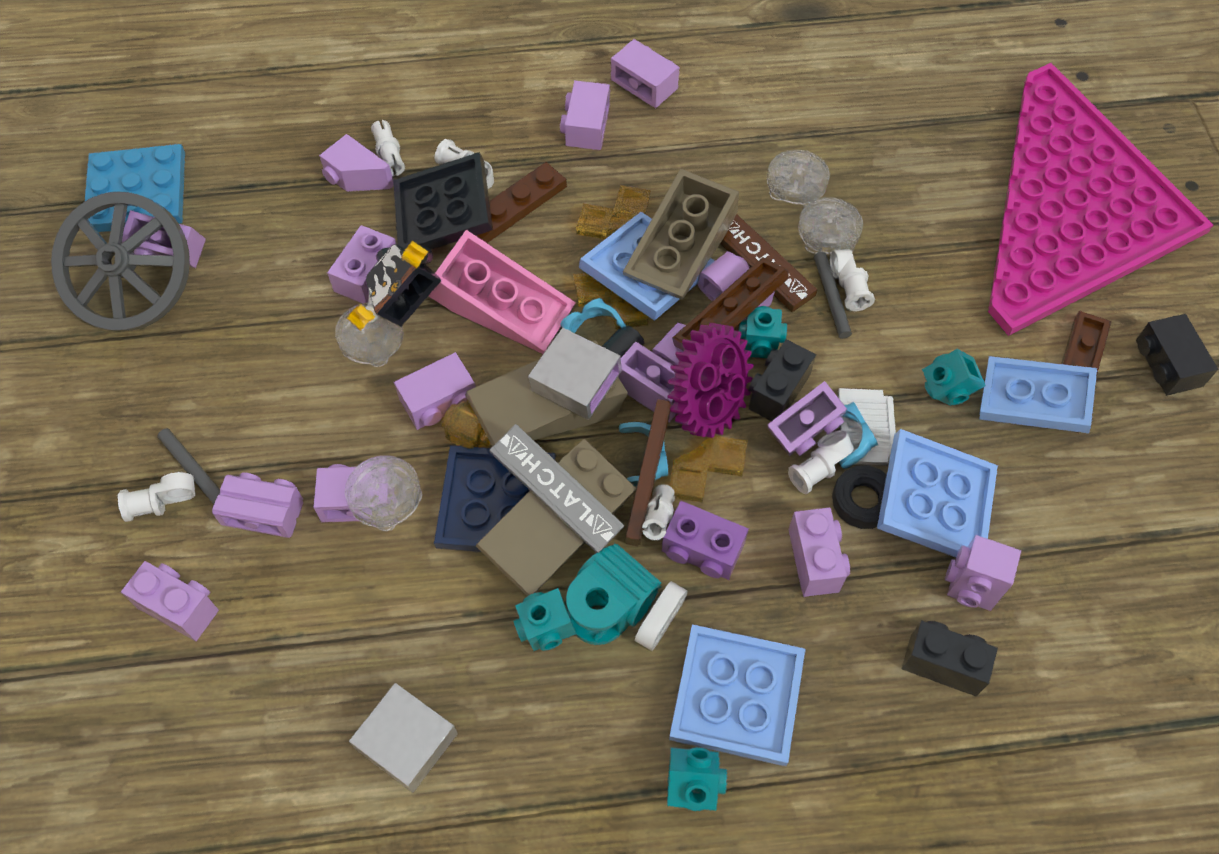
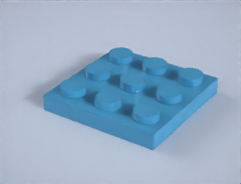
(143, 171)

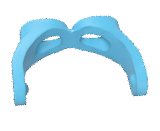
(590, 310)
(644, 428)
(868, 440)

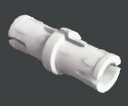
(387, 146)
(659, 512)

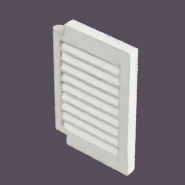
(879, 416)

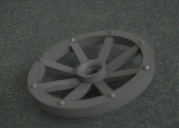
(124, 260)

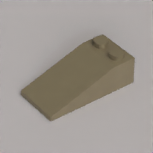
(683, 234)
(511, 402)
(533, 540)

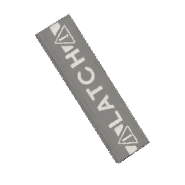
(556, 488)

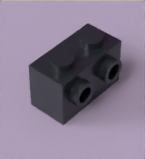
(1176, 354)
(781, 381)
(949, 657)

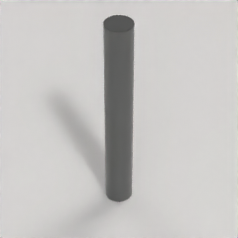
(832, 295)
(189, 464)

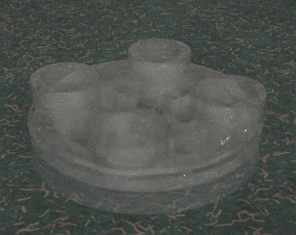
(797, 177)
(830, 225)
(371, 344)
(383, 492)

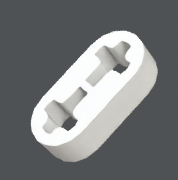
(661, 616)

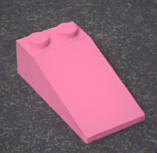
(500, 294)

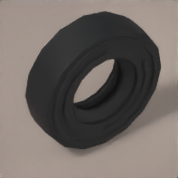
(842, 499)

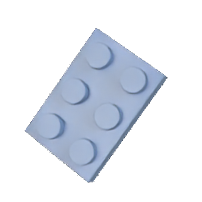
(1039, 394)

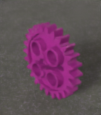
(710, 380)

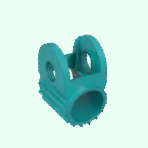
(618, 585)

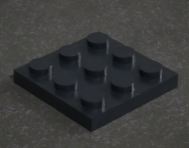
(443, 203)

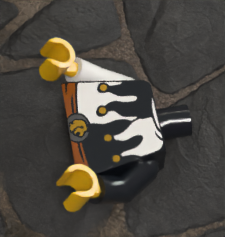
(396, 285)

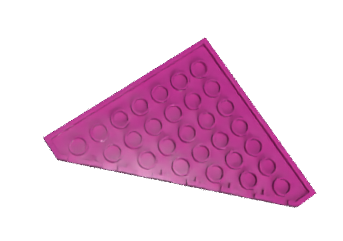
(1078, 206)

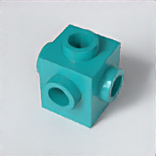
(763, 331)
(953, 377)
(543, 620)
(695, 779)

